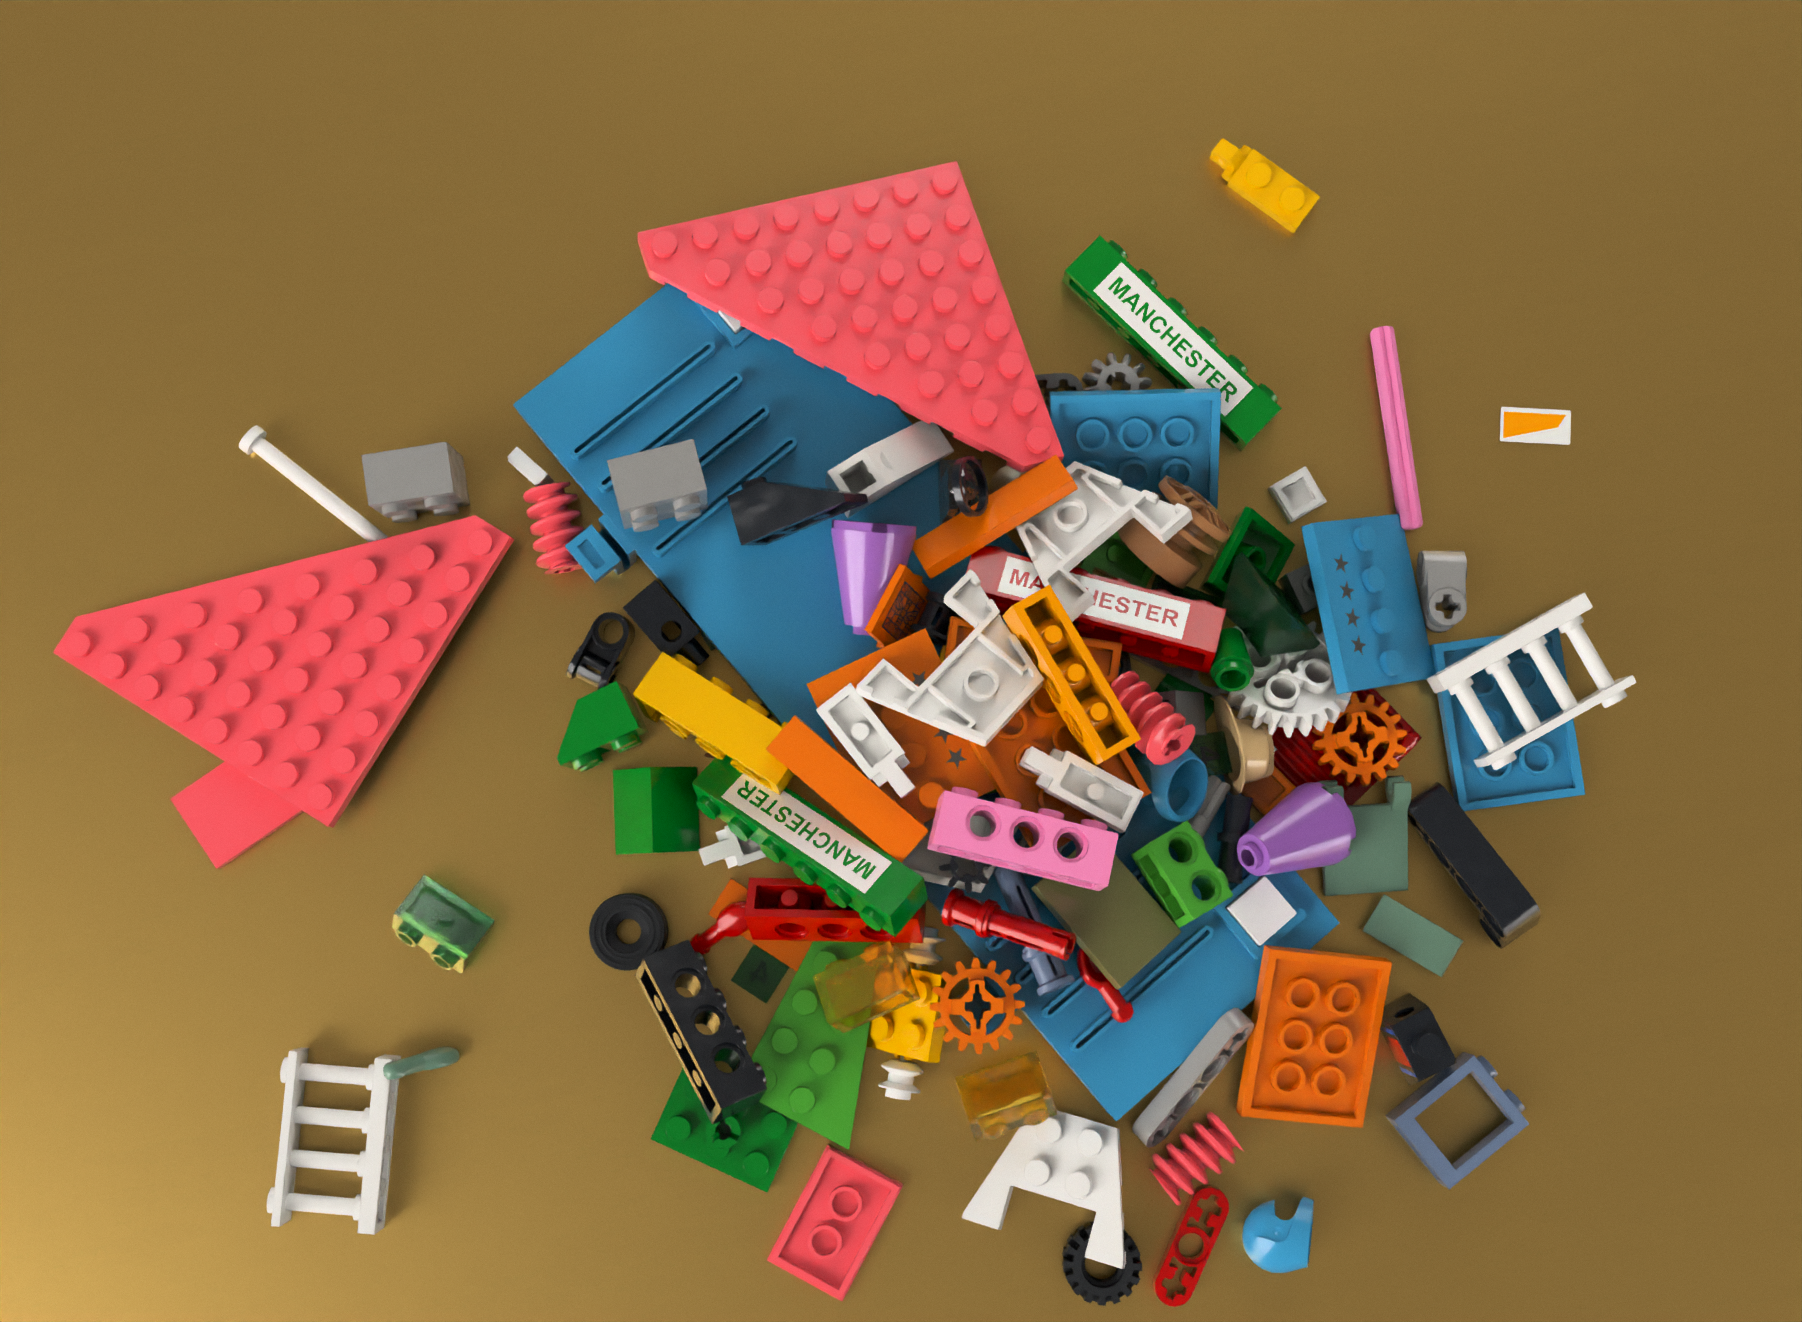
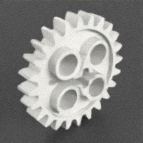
(1302, 683)

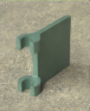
(1380, 845)

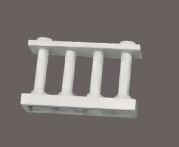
(1531, 640)
(371, 1164)

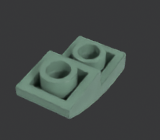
(1413, 935)

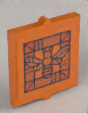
(898, 607)

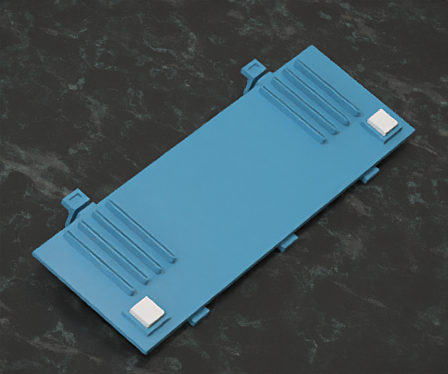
(779, 622)

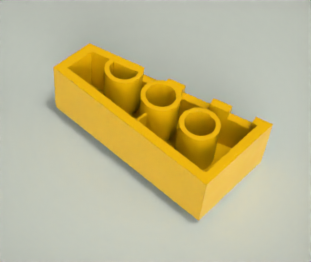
(714, 716)

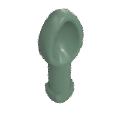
(426, 1060)

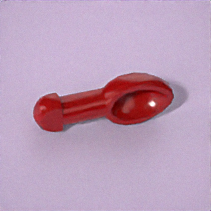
(729, 924)
(1092, 976)

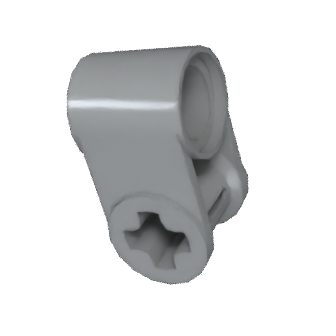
(1442, 580)

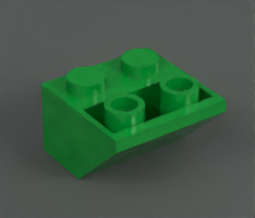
(601, 724)

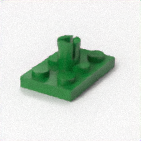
(742, 1145)

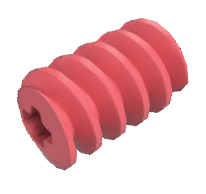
(553, 526)
(1160, 730)
(1195, 1157)

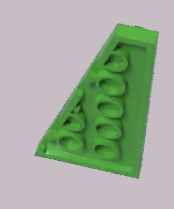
(807, 1062)

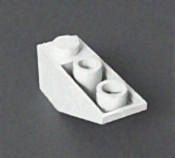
(889, 462)

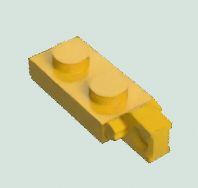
(1264, 184)

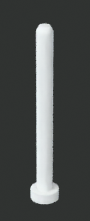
(255, 442)

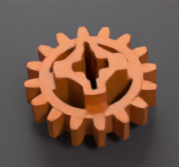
(1361, 759)
(997, 1005)

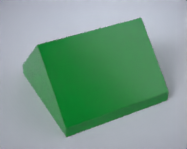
(1258, 541)
(656, 810)

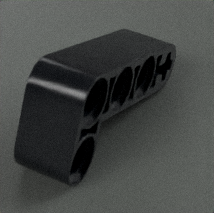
(1484, 877)

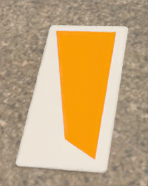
(1535, 425)

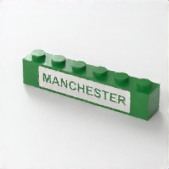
(1167, 339)
(813, 845)

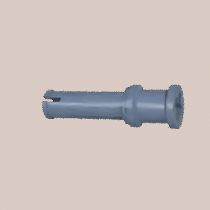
(1047, 968)

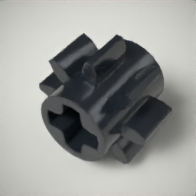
(967, 878)

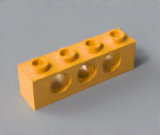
(1071, 676)

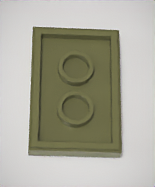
(1114, 926)

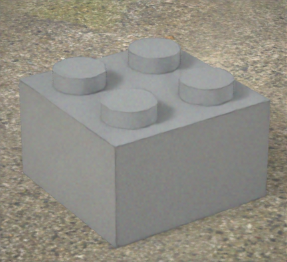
(416, 481)
(659, 485)

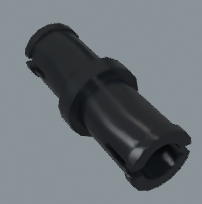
(1235, 825)

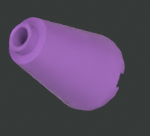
(865, 564)
(1299, 833)

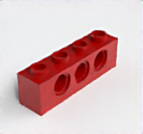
(803, 912)

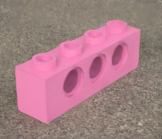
(1093, 842)

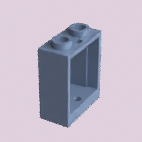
(1404, 1121)

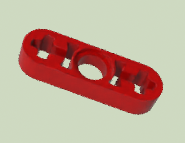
(1166, 1269)

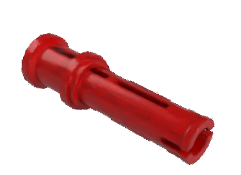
(989, 920)

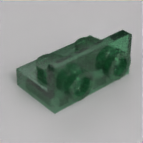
(441, 924)

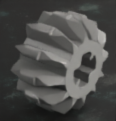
(1116, 371)

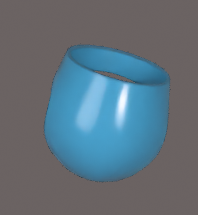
(1166, 779)
(1279, 1243)

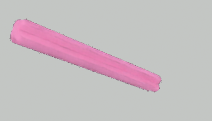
(1396, 427)

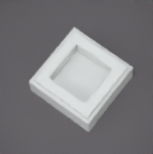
(529, 468)
(1297, 495)

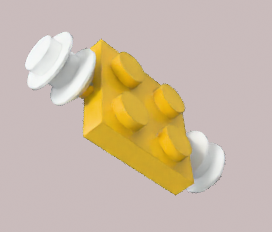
(910, 1029)

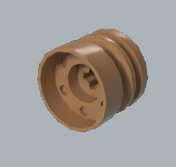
(1175, 558)

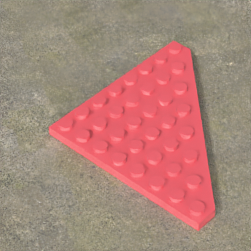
(881, 288)
(298, 662)

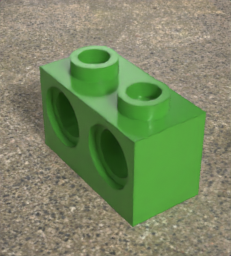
(1173, 880)

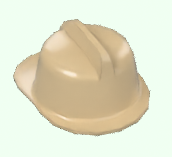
(1248, 748)

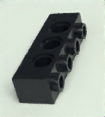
(718, 1091)

